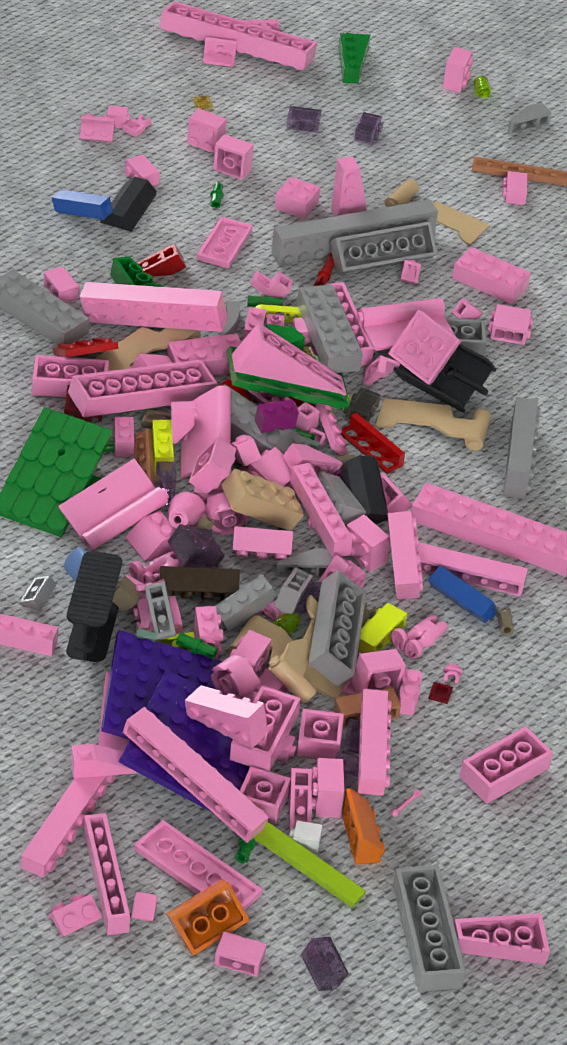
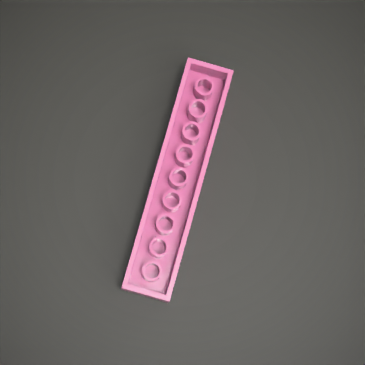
(250, 38)
(491, 528)

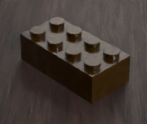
(199, 582)

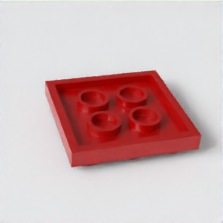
(85, 347)

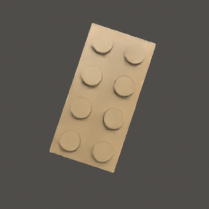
(262, 499)

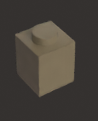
(126, 594)

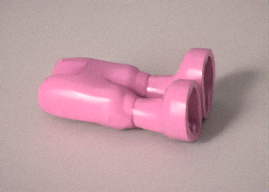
(150, 572)
(419, 636)

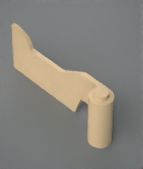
(467, 226)
(143, 342)
(438, 417)
(279, 641)
(293, 662)

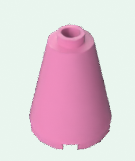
(185, 509)

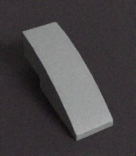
(233, 317)

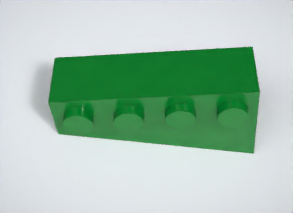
(352, 54)
(128, 272)

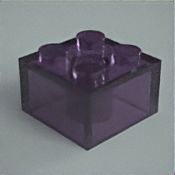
(195, 547)

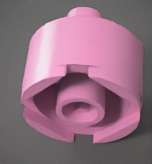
(222, 514)
(235, 676)

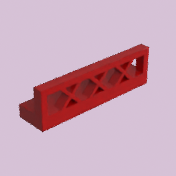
(376, 440)

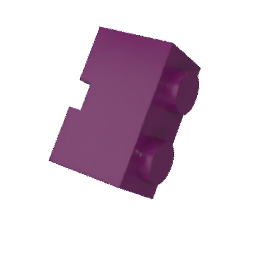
(276, 415)

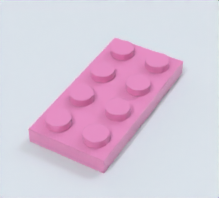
(224, 242)

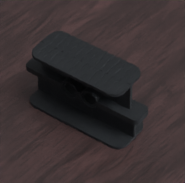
(456, 389)
(92, 606)

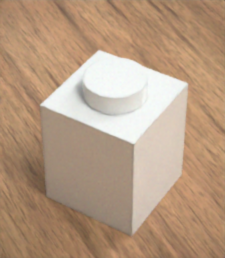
(307, 835)

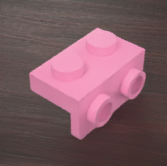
(75, 915)

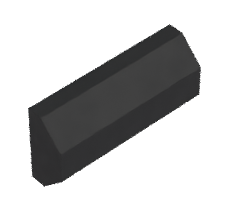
(130, 204)
(365, 482)

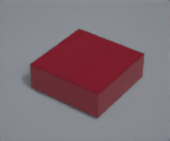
(440, 692)

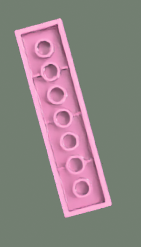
(154, 306)
(140, 387)

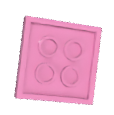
(424, 347)

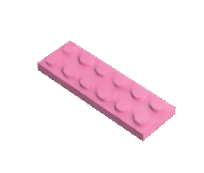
(192, 863)

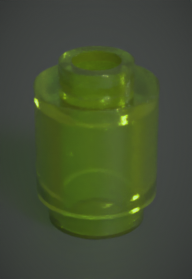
(482, 86)
(288, 622)

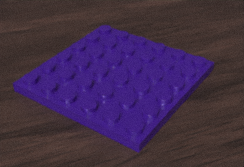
(137, 672)
(170, 708)

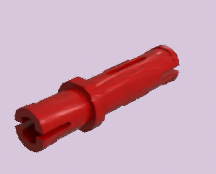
(325, 274)

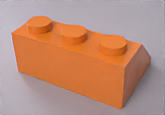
(361, 829)
(207, 916)

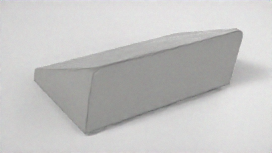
(38, 592)

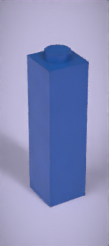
(82, 204)
(463, 594)

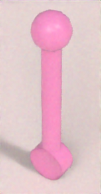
(395, 812)

